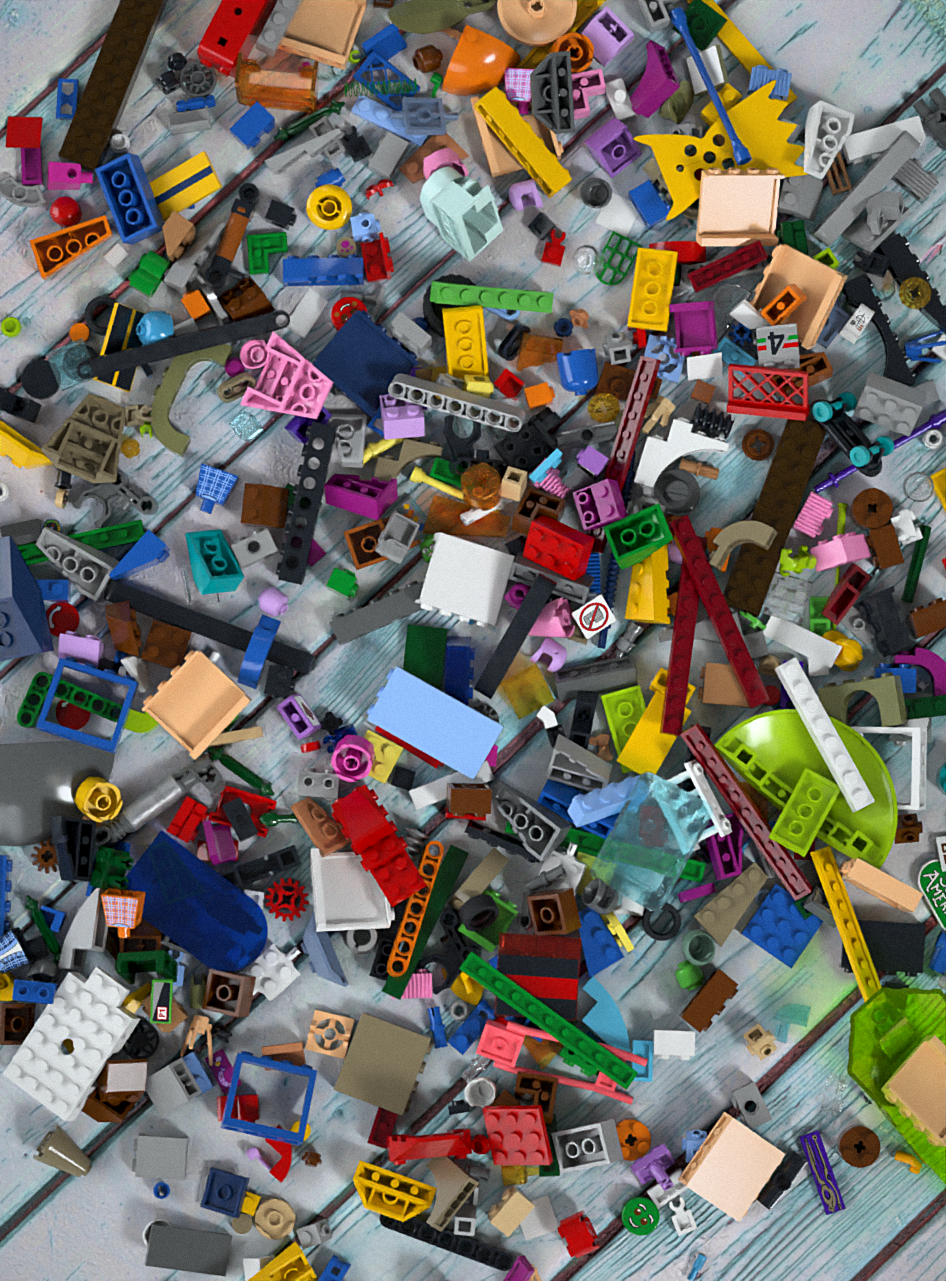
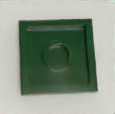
(703, 23)

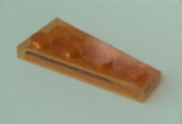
(445, 518)

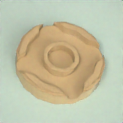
(275, 1218)

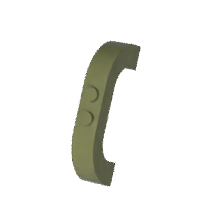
(167, 392)

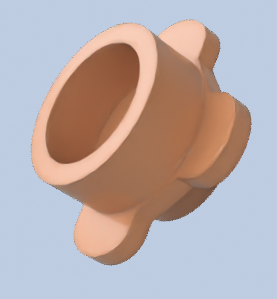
(579, 318)

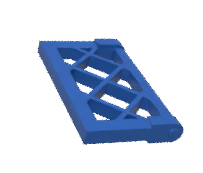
(387, 65)

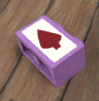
(591, 461)
(299, 716)

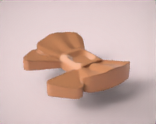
(602, 741)

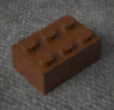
(709, 1000)

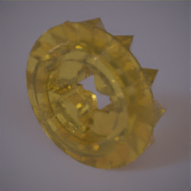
(923, 289)
(609, 401)

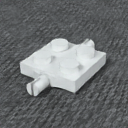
(573, 867)
(273, 971)

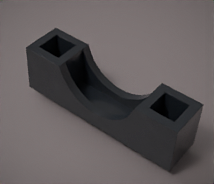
(263, 867)

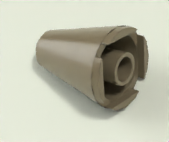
(63, 1153)

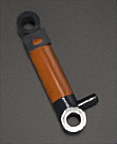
(241, 215)

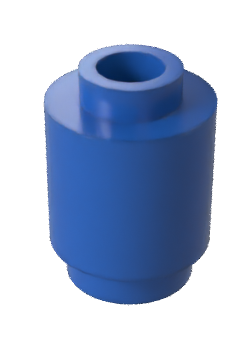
(331, 176)

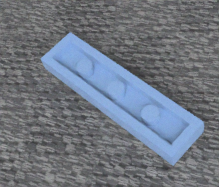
(380, 116)

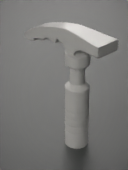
(361, 296)

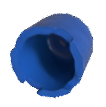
(578, 370)

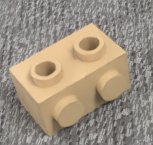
(510, 1210)

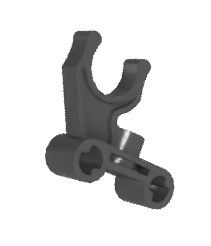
(121, 494)

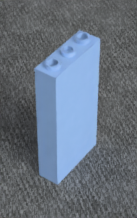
(434, 722)

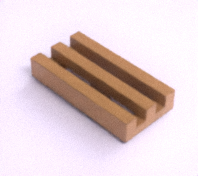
(845, 175)

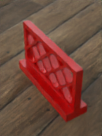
(768, 407)

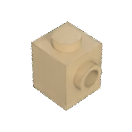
(514, 483)

